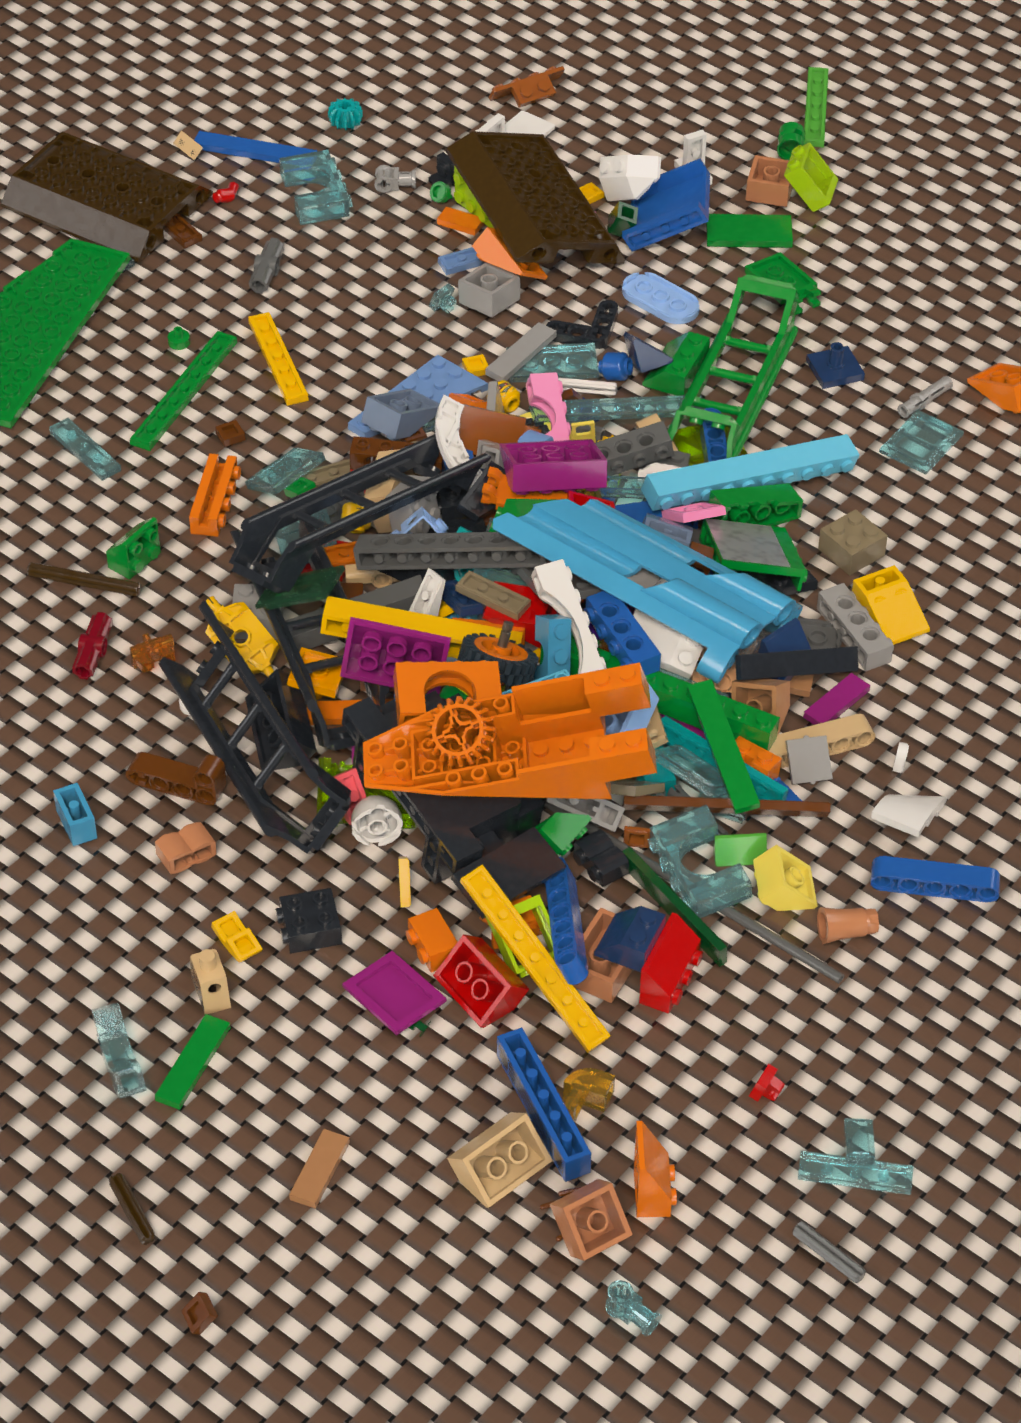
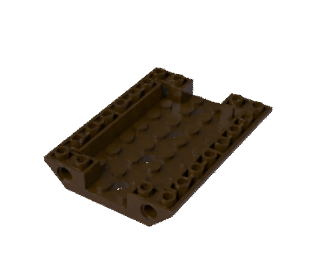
(100, 195)
(531, 197)

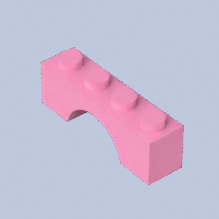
(545, 393)

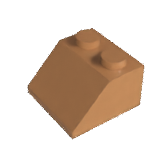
(764, 694)

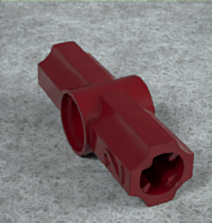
(92, 645)

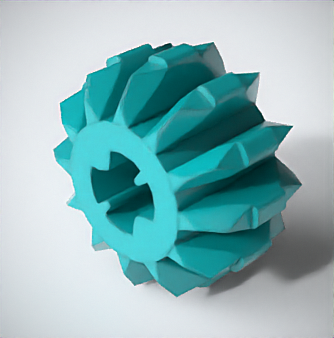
(345, 113)

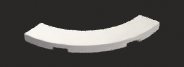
(447, 434)

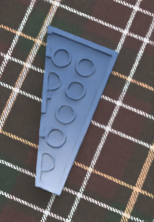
(432, 380)

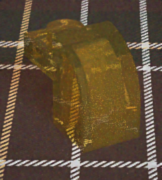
(587, 1088)

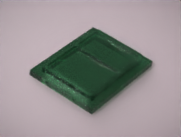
(308, 588)

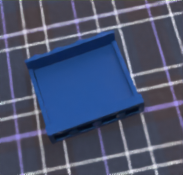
(671, 205)

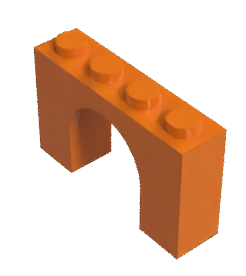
(415, 679)

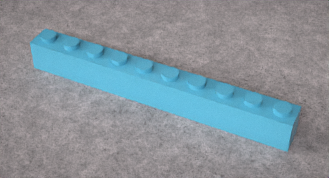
(761, 468)

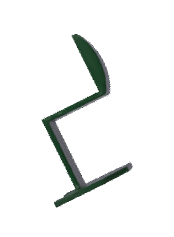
(421, 1026)

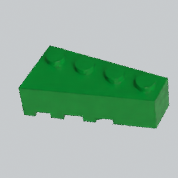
(759, 504)

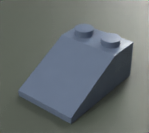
(398, 413)

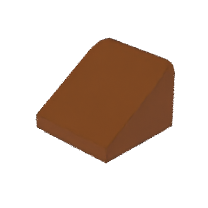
(636, 836)

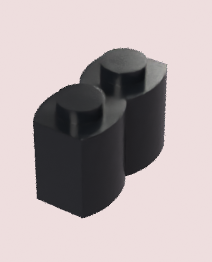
(601, 858)

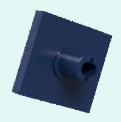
(835, 366)

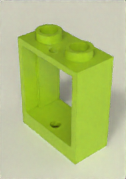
(811, 177)
(543, 920)

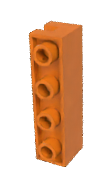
(214, 495)

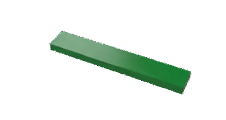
(723, 746)

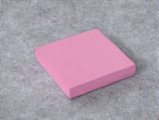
(693, 512)

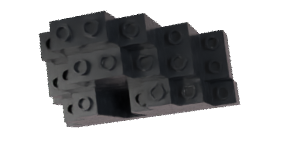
(454, 827)

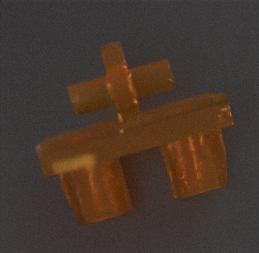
(151, 651)

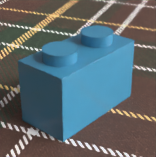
(75, 814)

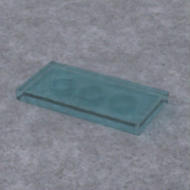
(568, 360)

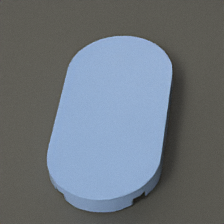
(661, 298)

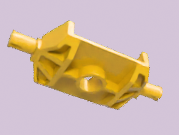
(260, 646)

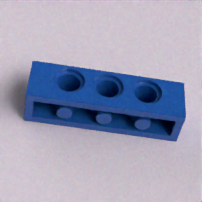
(622, 632)

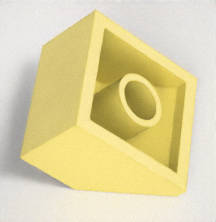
(784, 881)

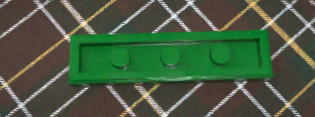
(192, 1061)

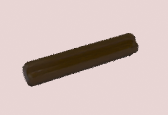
(132, 1209)

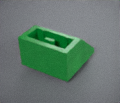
(135, 549)
(561, 830)

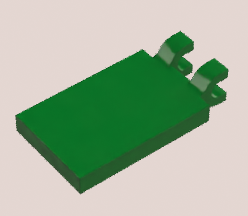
(782, 269)

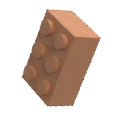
(604, 976)

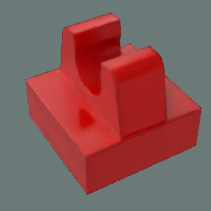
(767, 1085)

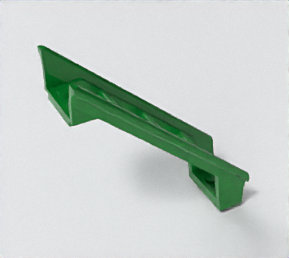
(761, 383)

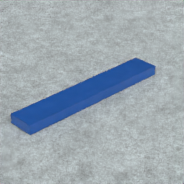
(247, 147)

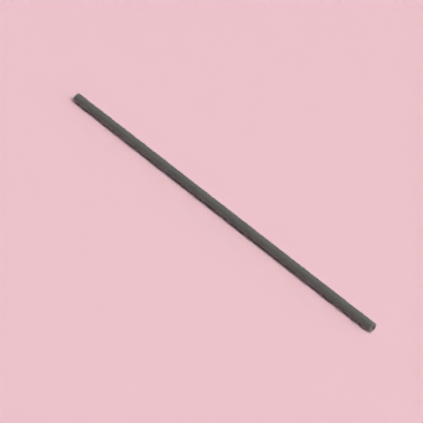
(733, 914)

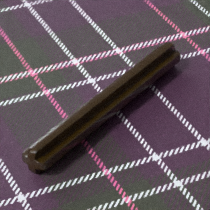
(84, 579)

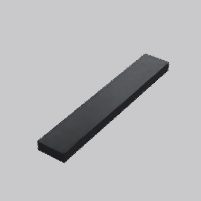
(796, 662)

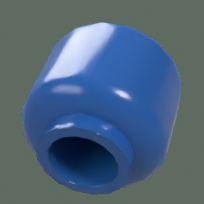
(616, 366)

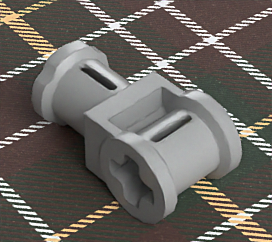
(393, 178)

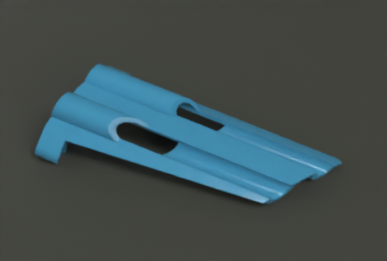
(608, 547)

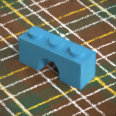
(555, 637)

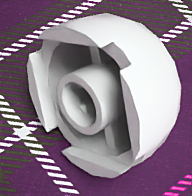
(376, 820)

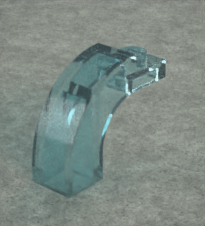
(117, 1051)

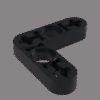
(589, 333)

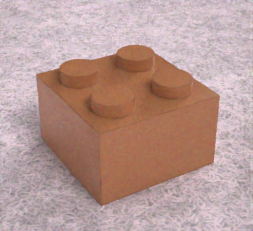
(767, 182)
(591, 1219)

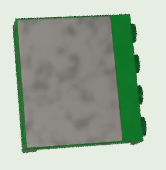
(753, 548)

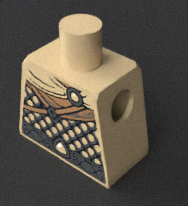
(205, 971)

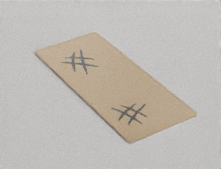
(187, 145)

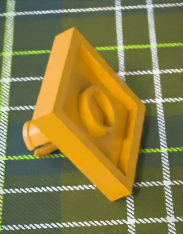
(325, 681)

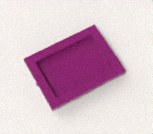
(394, 992)

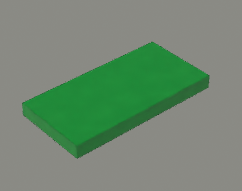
(749, 230)

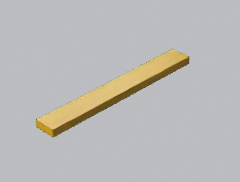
(535, 958)

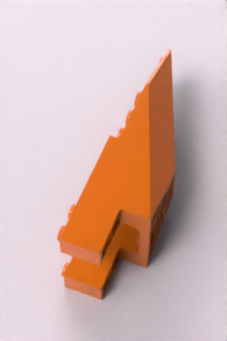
(544, 745)

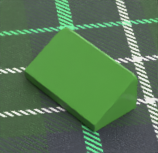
(738, 848)

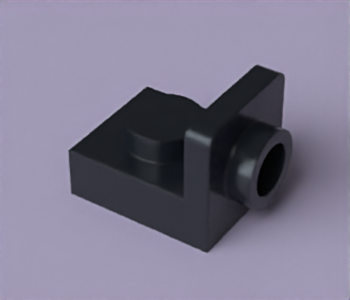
(445, 170)

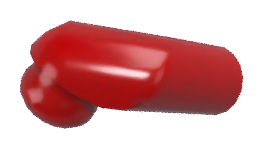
(226, 195)

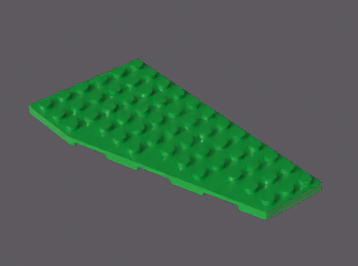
(45, 314)

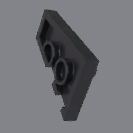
(471, 503)

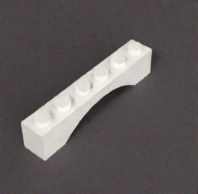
(556, 589)

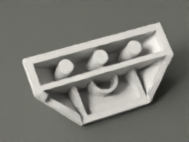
(628, 175)

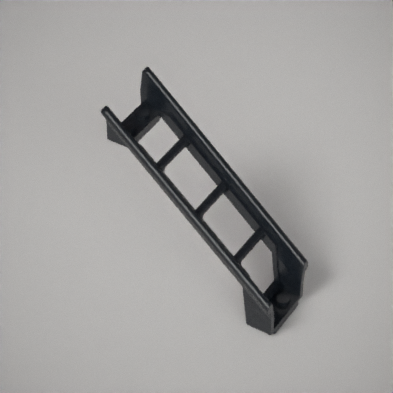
(262, 527)
(332, 738)
(268, 816)

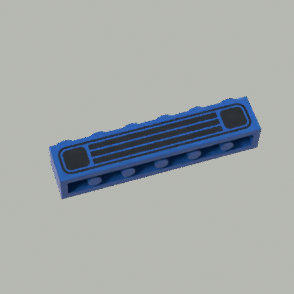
(544, 1104)

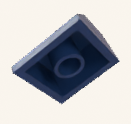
(786, 638)
(631, 937)

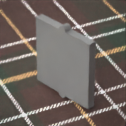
(809, 759)

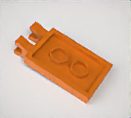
(503, 492)

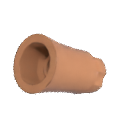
(846, 923)

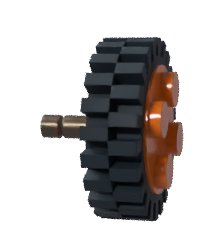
(515, 662)

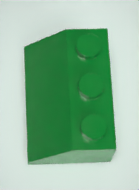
(687, 354)

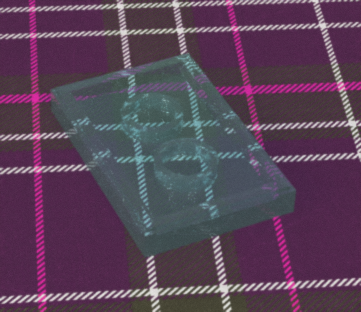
(285, 470)

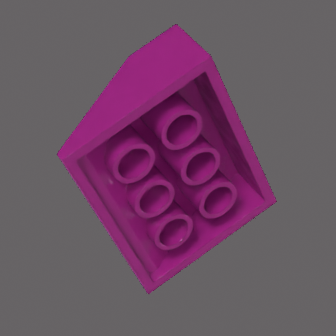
(554, 466)
(376, 646)

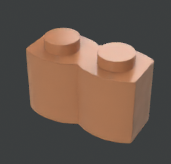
(185, 848)

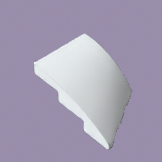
(908, 812)

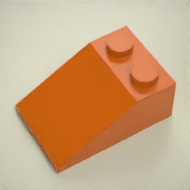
(493, 250)
(1001, 385)
(652, 1175)

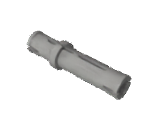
(919, 400)

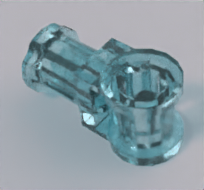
(630, 1307)

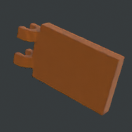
(490, 425)

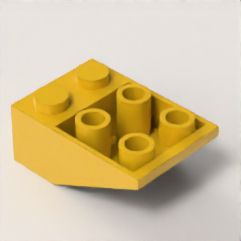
(891, 604)

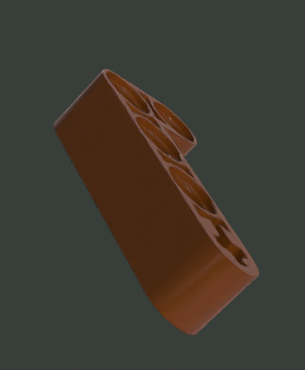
(179, 779)

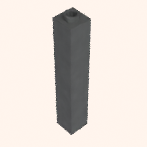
(397, 596)

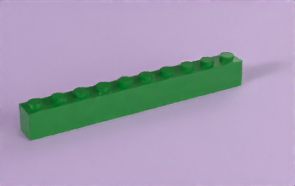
(676, 703)

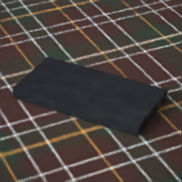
(516, 866)

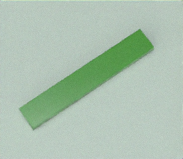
(816, 106)

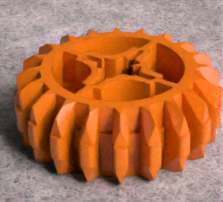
(471, 728)

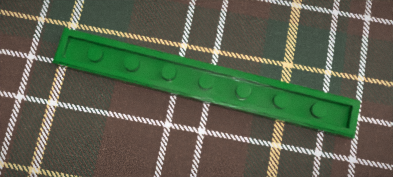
(183, 391)

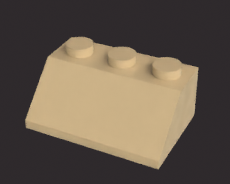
(500, 1158)

